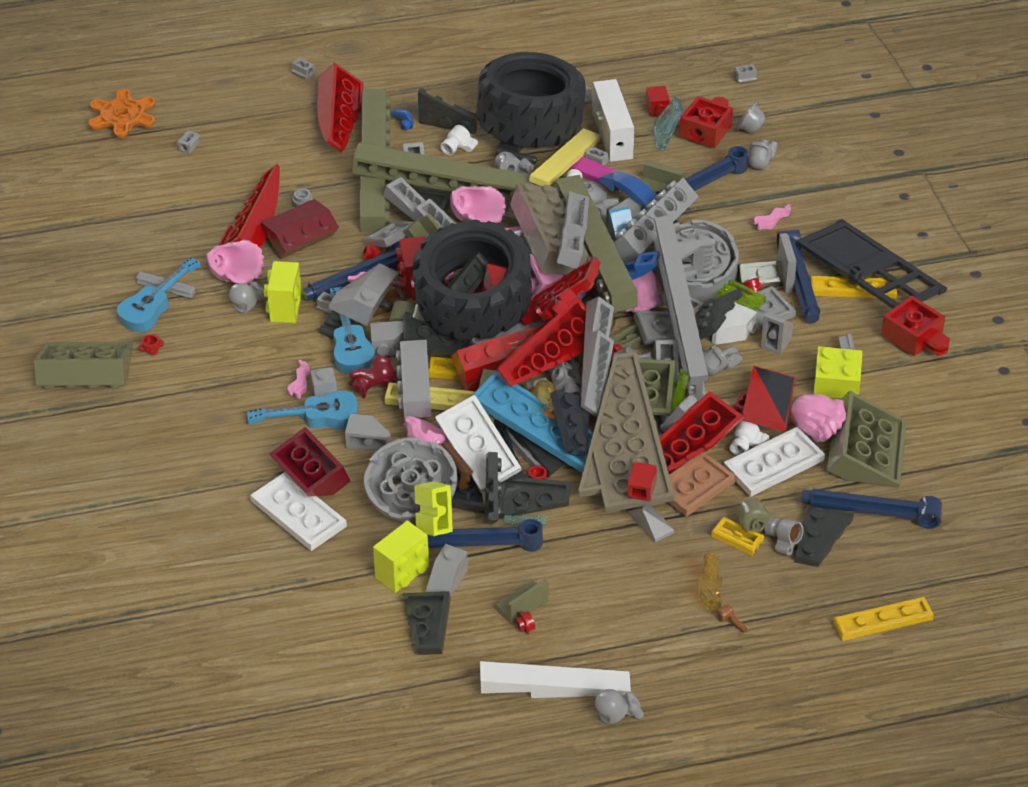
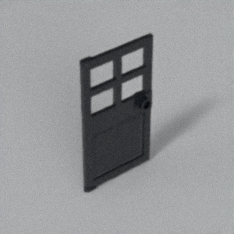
(860, 257)

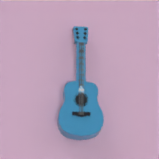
(143, 309)
(351, 347)
(319, 411)

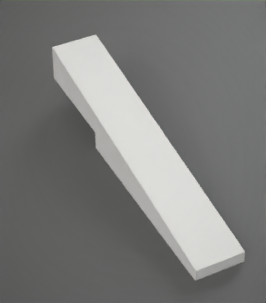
(550, 680)

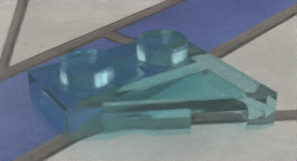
(667, 123)

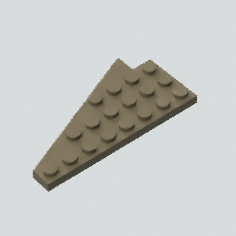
(623, 436)

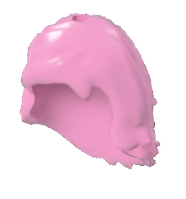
(478, 203)
(236, 262)
(647, 292)
(818, 416)
(424, 430)

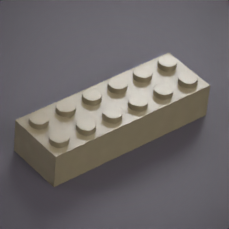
(541, 220)

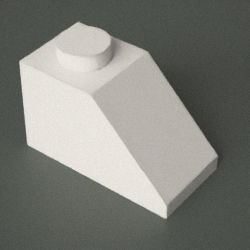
(737, 326)

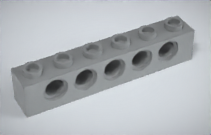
(643, 231)

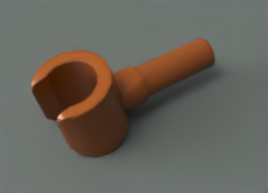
(726, 612)

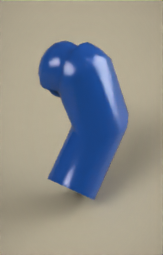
(406, 117)

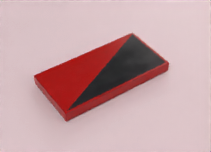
(768, 398)

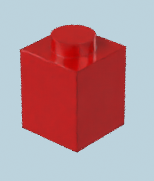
(657, 100)
(642, 481)

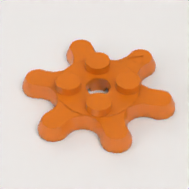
(129, 110)

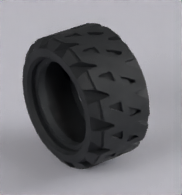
(530, 99)
(475, 313)

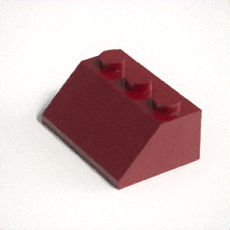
(299, 228)
(310, 465)

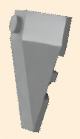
(364, 295)

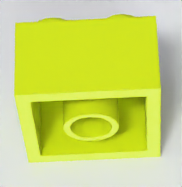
(283, 292)
(837, 372)
(401, 556)

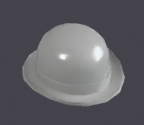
(751, 120)

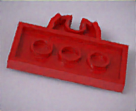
(561, 292)

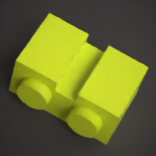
(435, 508)

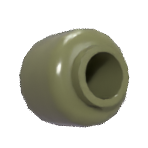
(752, 515)

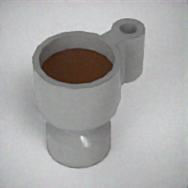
(788, 533)

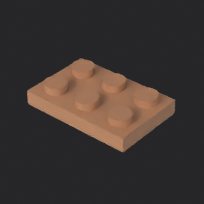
(698, 483)

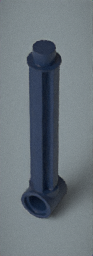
(734, 163)
(802, 283)
(314, 290)
(926, 511)
(527, 535)

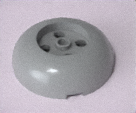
(403, 461)

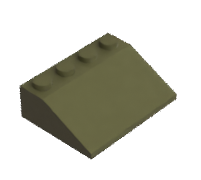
(83, 364)
(659, 383)
(868, 444)

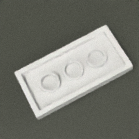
(473, 437)
(774, 461)
(302, 516)

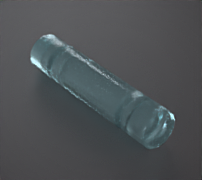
(517, 519)

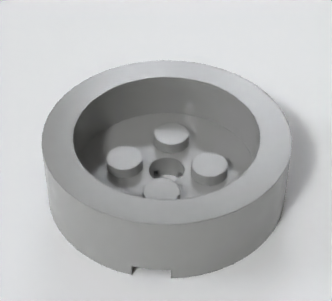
(725, 259)

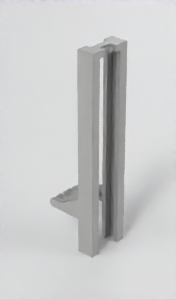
(678, 299)

